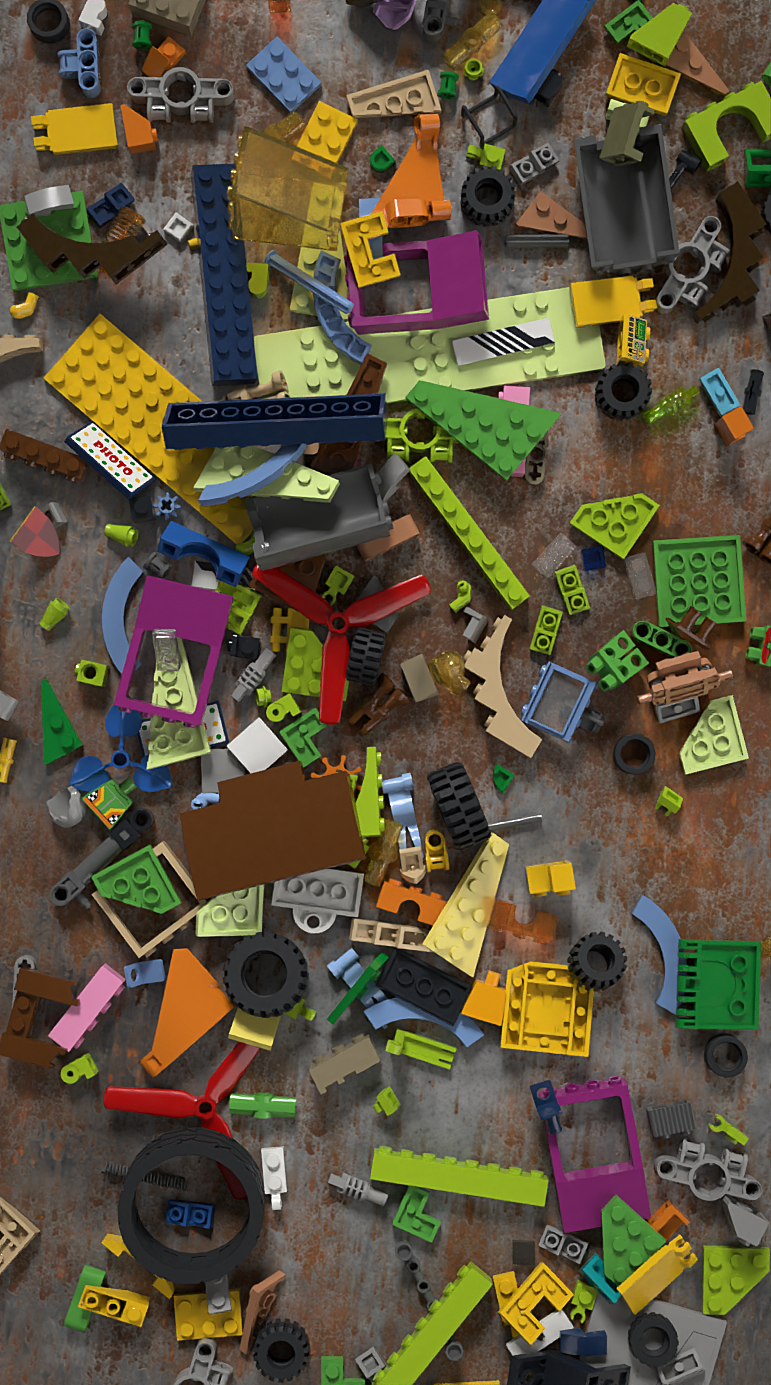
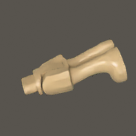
(244, 392)

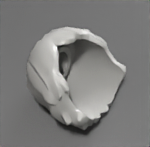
(66, 808)

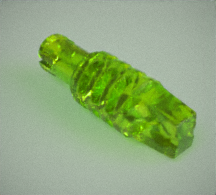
(671, 404)

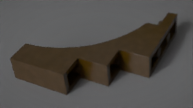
(116, 257)

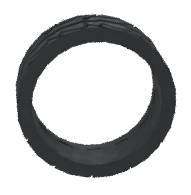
(183, 1266)

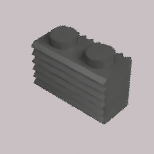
(671, 1119)

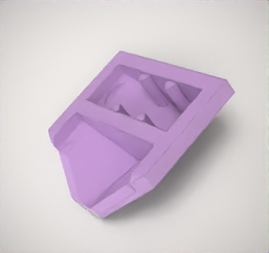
(394, 12)

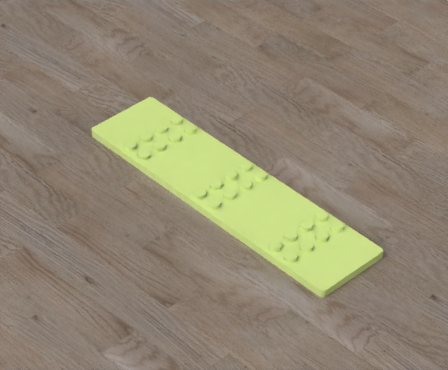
(320, 369)

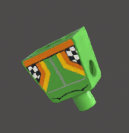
(110, 800)

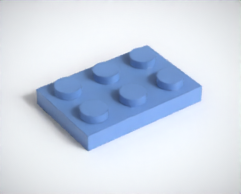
(283, 75)

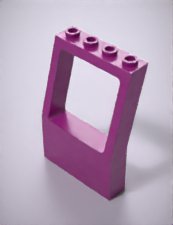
(455, 284)
(196, 616)
(587, 1191)

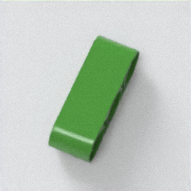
(650, 639)
(77, 1317)

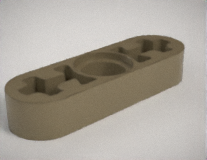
(540, 470)

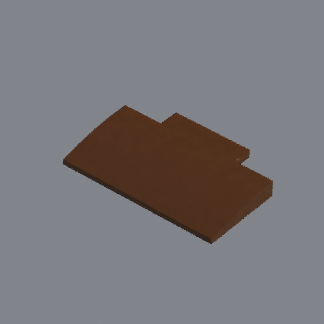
(271, 830)

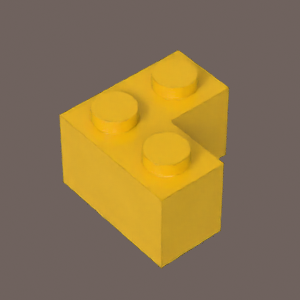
(550, 877)

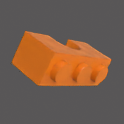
(393, 894)

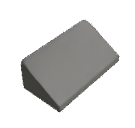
(676, 710)
(681, 1368)

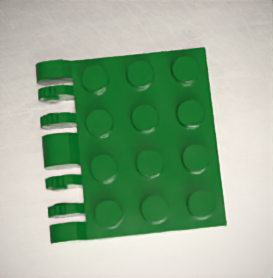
(722, 984)

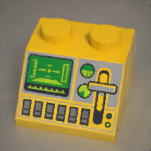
(632, 340)

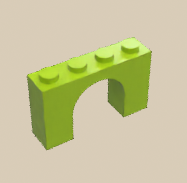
(701, 130)

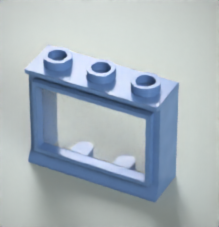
(558, 701)

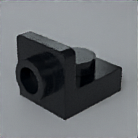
(243, 647)

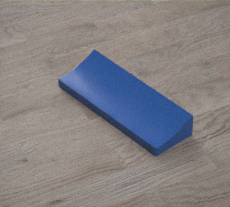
(539, 47)

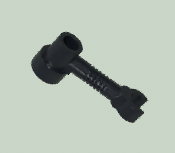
(686, 162)

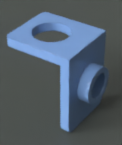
(146, 972)

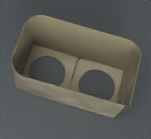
(419, 678)

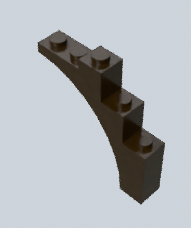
(743, 225)

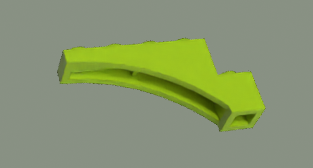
(369, 800)

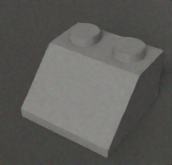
(744, 1220)

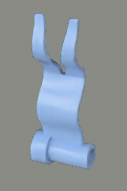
(402, 807)
(350, 971)

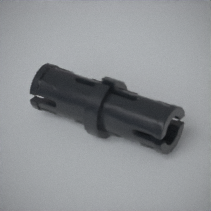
(753, 391)

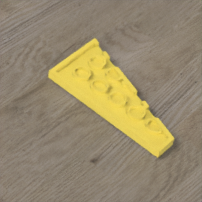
(464, 920)

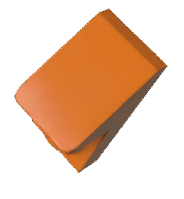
(163, 58)

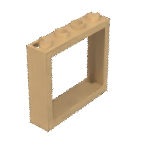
(166, 935)

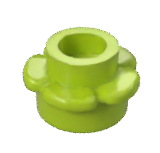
(473, 63)
(262, 696)

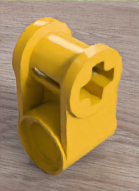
(436, 852)

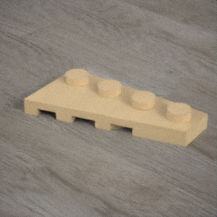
(399, 97)

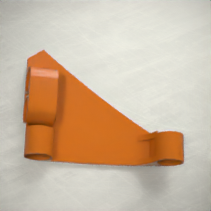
(416, 188)
(188, 1010)

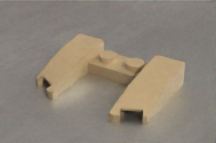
(17, 1233)

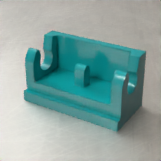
(594, 1273)

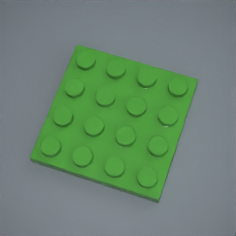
(24, 264)
(699, 575)

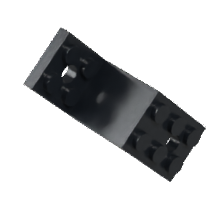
(558, 1368)

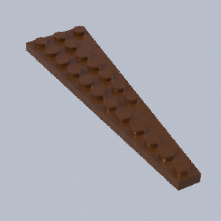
(331, 460)

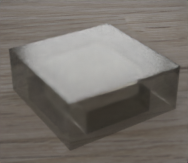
(523, 1252)

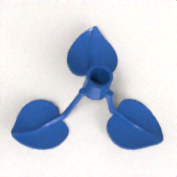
(89, 770)

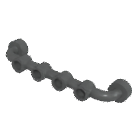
(404, 1252)

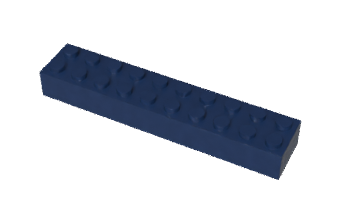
(223, 280)
(275, 421)

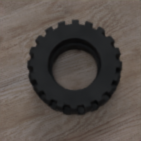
(459, 806)
(236, 967)

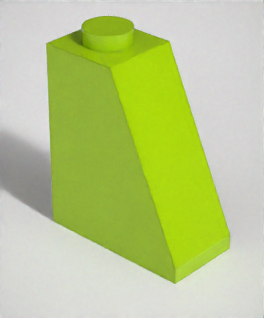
(661, 33)

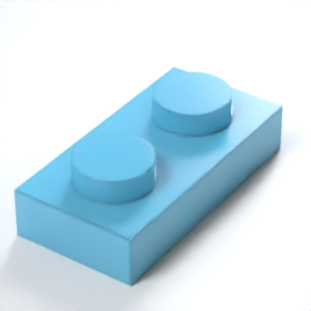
(719, 392)

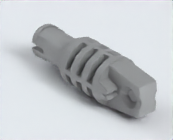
(252, 675)
(357, 1189)

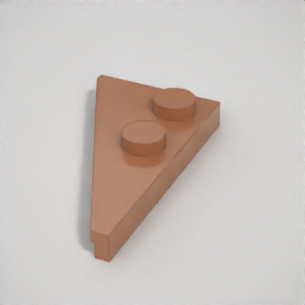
(693, 66)
(550, 217)
(259, 1305)

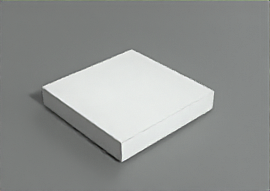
(256, 747)

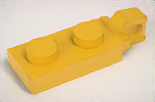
(505, 1287)

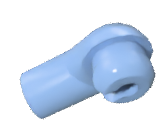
(205, 800)

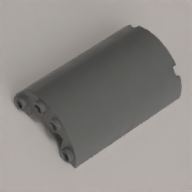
(628, 206)
(305, 529)

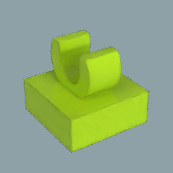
(670, 800)
(386, 1101)

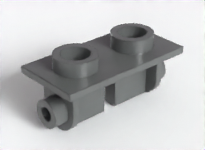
(592, 720)

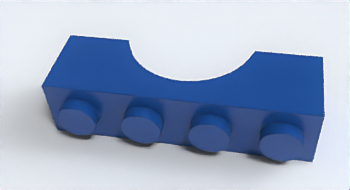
(181, 542)

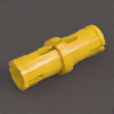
(6, 758)

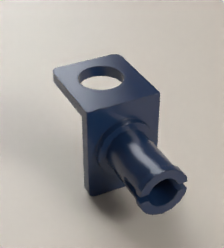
(548, 1107)

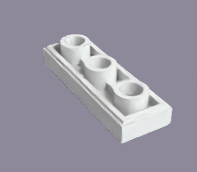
(553, 1324)

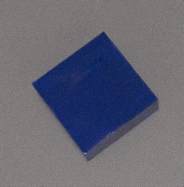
(593, 558)

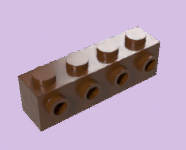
(44, 455)

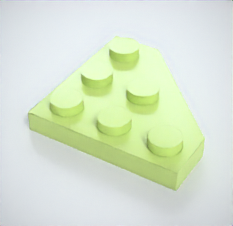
(715, 738)
(232, 914)

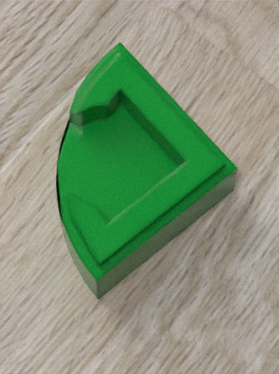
(502, 778)

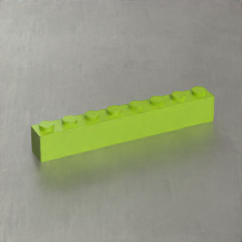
(468, 533)
(458, 1176)
(435, 1328)

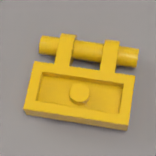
(294, 619)

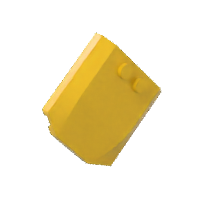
(546, 1010)

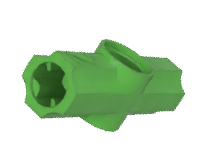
(262, 1105)

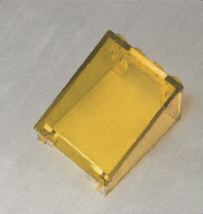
(285, 194)

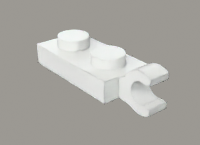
(274, 1174)

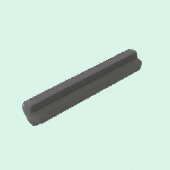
(536, 241)

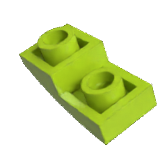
(572, 590)
(546, 630)

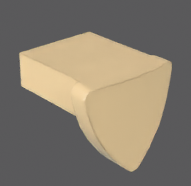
(412, 864)

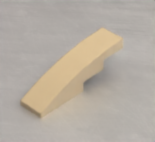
(388, 934)

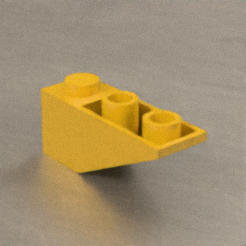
(115, 1303)

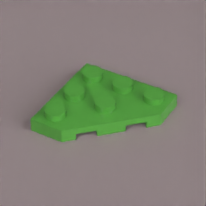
(138, 882)
(626, 1240)

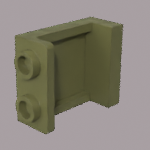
(622, 134)

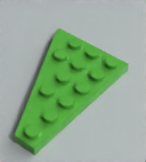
(489, 427)

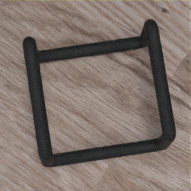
(467, 112)

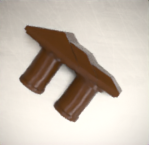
(683, 628)

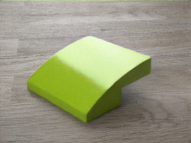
(243, 605)

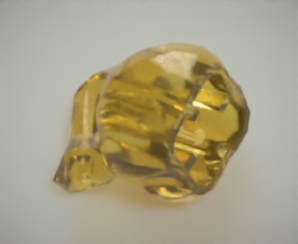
(449, 671)

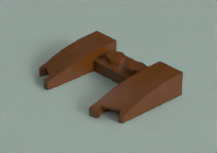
(30, 987)

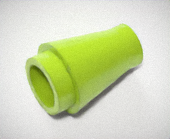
(123, 534)
(54, 613)

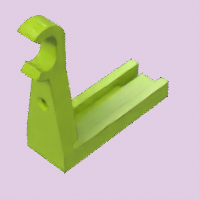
(421, 1048)

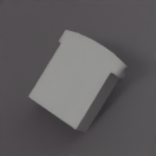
(475, 626)

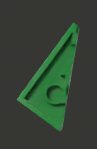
(58, 731)
(359, 987)

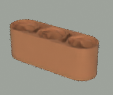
(403, 531)

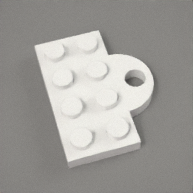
(320, 895)

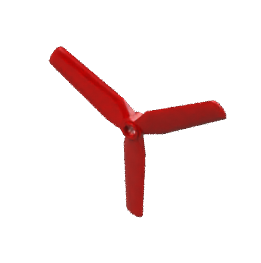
(359, 614)
(183, 1104)

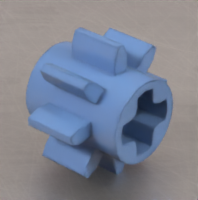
(160, 505)

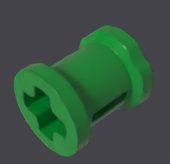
(141, 35)
(448, 84)

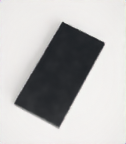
(423, 986)

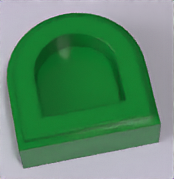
(381, 160)

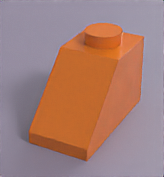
(138, 131)

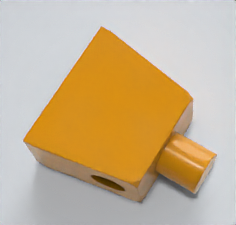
(486, 1000)

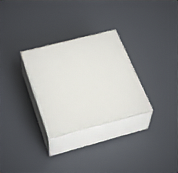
(178, 227)

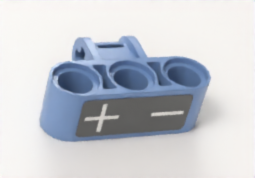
(73, 63)

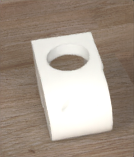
(92, 14)

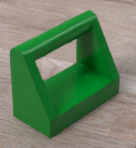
(756, 174)

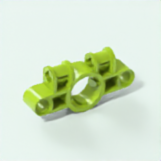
(440, 447)

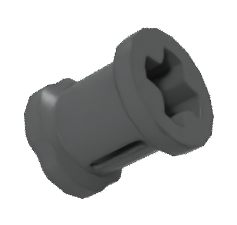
(157, 565)

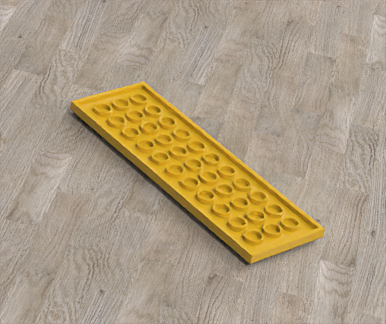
(128, 399)

